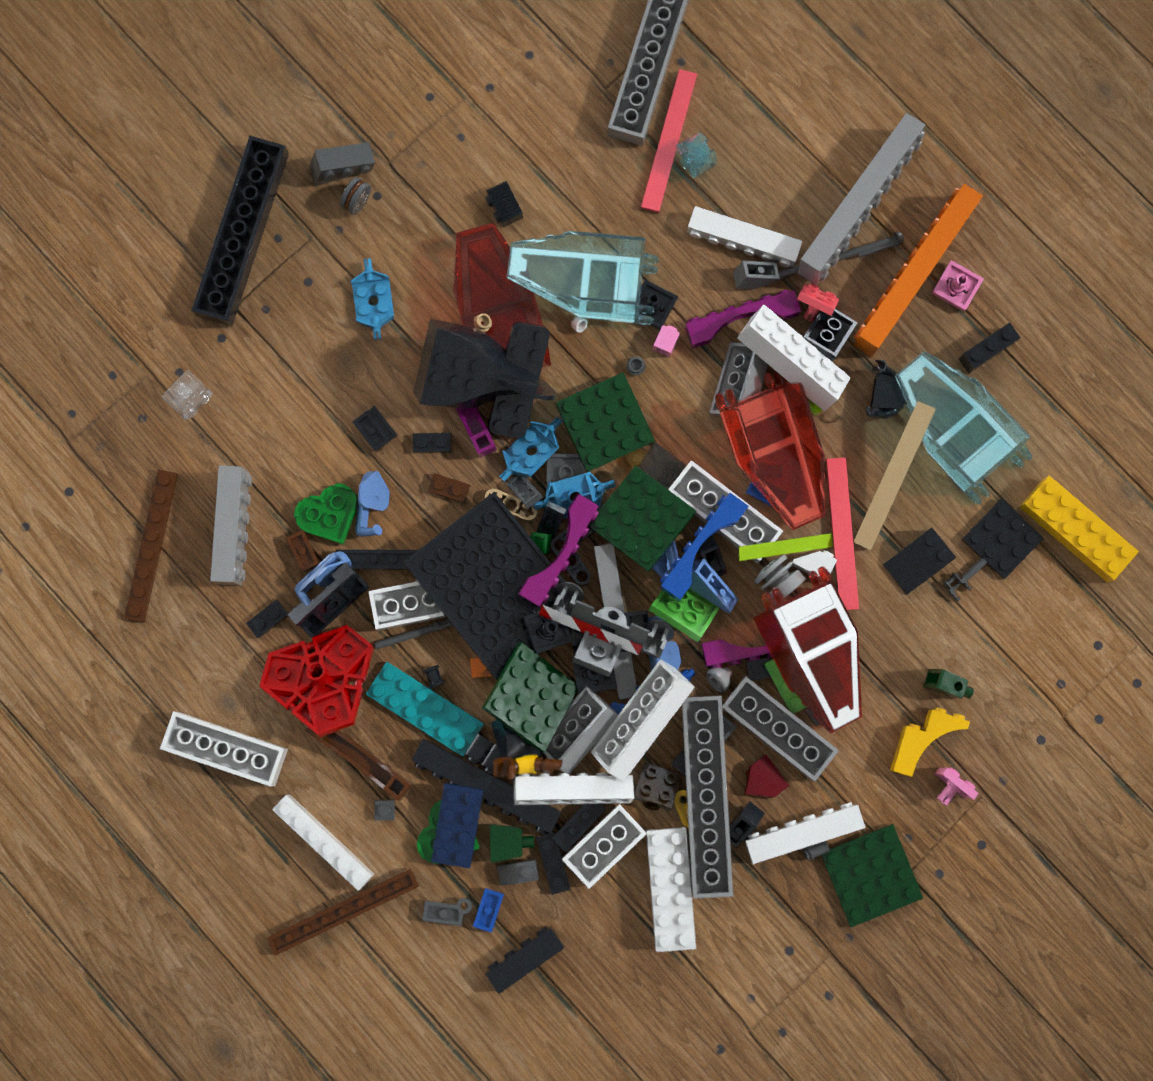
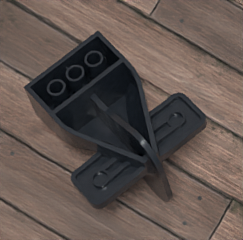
(469, 369)

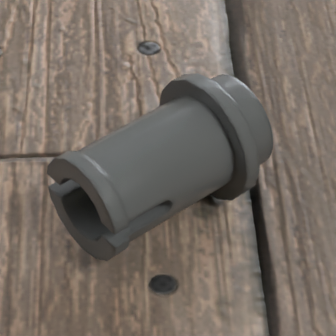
(815, 850)

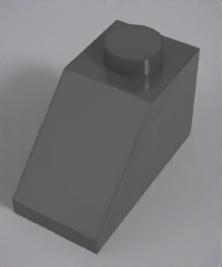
(755, 274)
(518, 872)

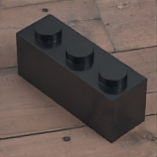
(989, 348)

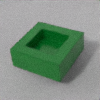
(543, 541)

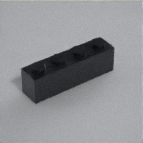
(525, 959)

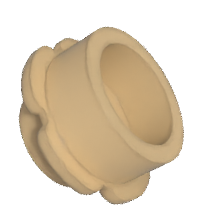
(482, 318)

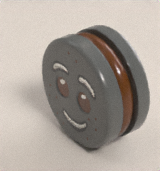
(355, 196)

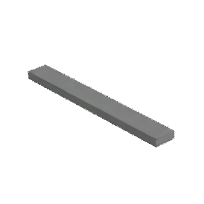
(613, 598)

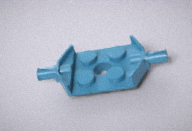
(368, 285)
(536, 436)
(585, 484)

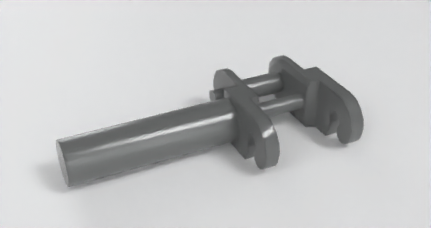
(964, 578)

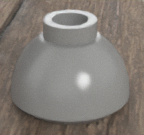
(719, 678)

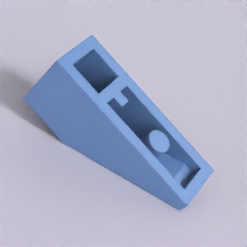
(711, 586)

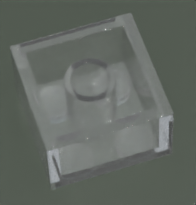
(187, 395)

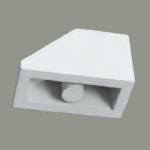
(814, 561)

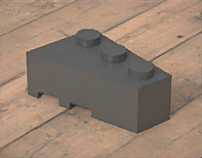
(341, 162)

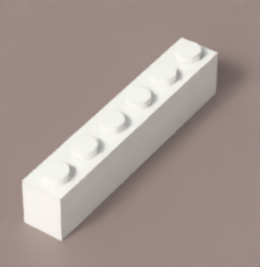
(744, 236)
(572, 789)
(804, 833)
(323, 842)

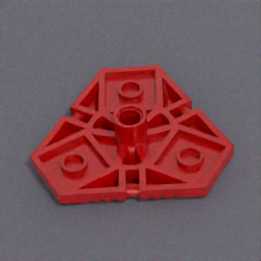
(327, 700)

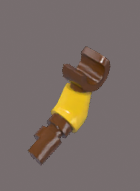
(524, 765)

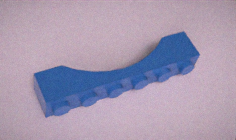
(726, 515)

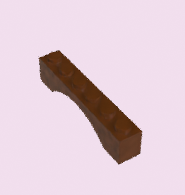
(366, 762)

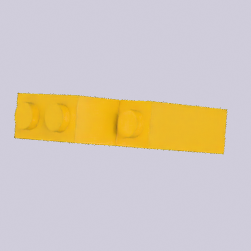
(915, 741)

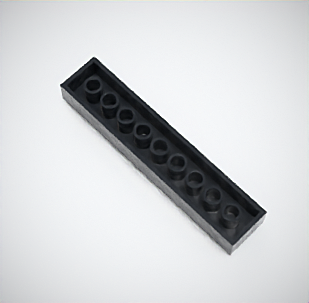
(240, 231)

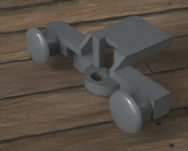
(600, 654)

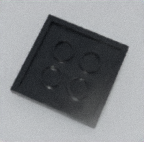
(1002, 538)

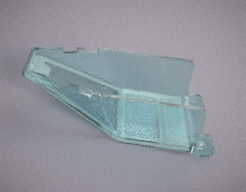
(586, 273)
(969, 428)

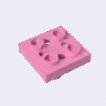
(960, 279)
(954, 786)

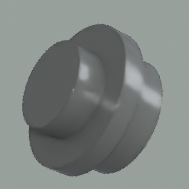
(635, 366)

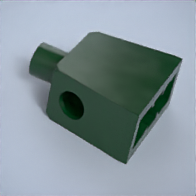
(948, 684)
(508, 842)

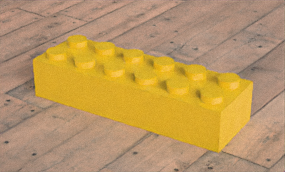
(1078, 529)

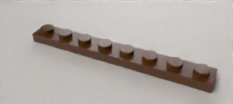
(151, 546)
(343, 912)

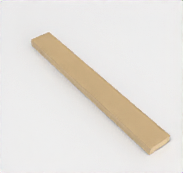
(894, 475)

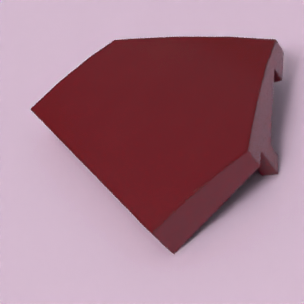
(764, 779)

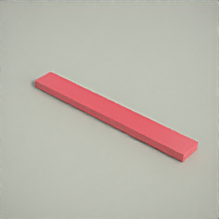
(668, 141)
(842, 532)

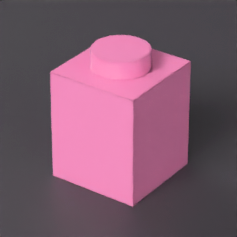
(666, 340)

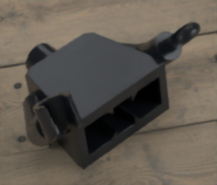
(886, 393)

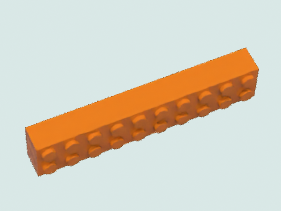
(916, 269)

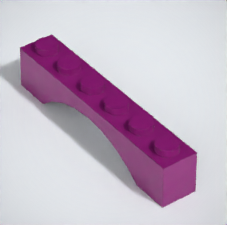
(703, 330)
(477, 431)
(578, 515)
(720, 652)

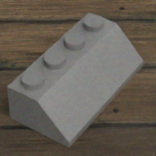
(742, 373)
(580, 729)

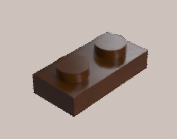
(449, 488)
(302, 551)

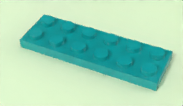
(424, 709)

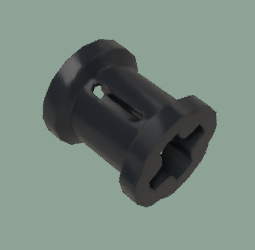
(433, 676)

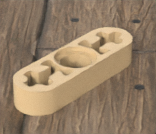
(522, 515)

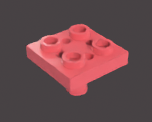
(817, 301)

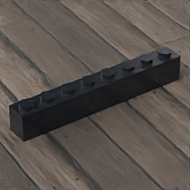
(495, 790)

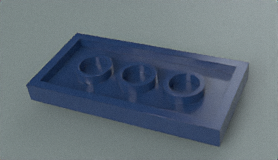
(457, 825)

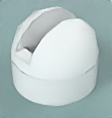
(579, 327)

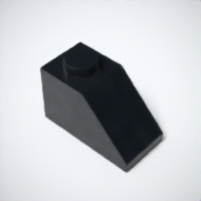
(711, 553)
(744, 823)

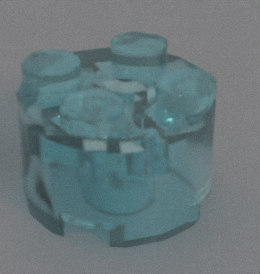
(696, 154)

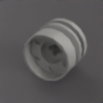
(778, 577)

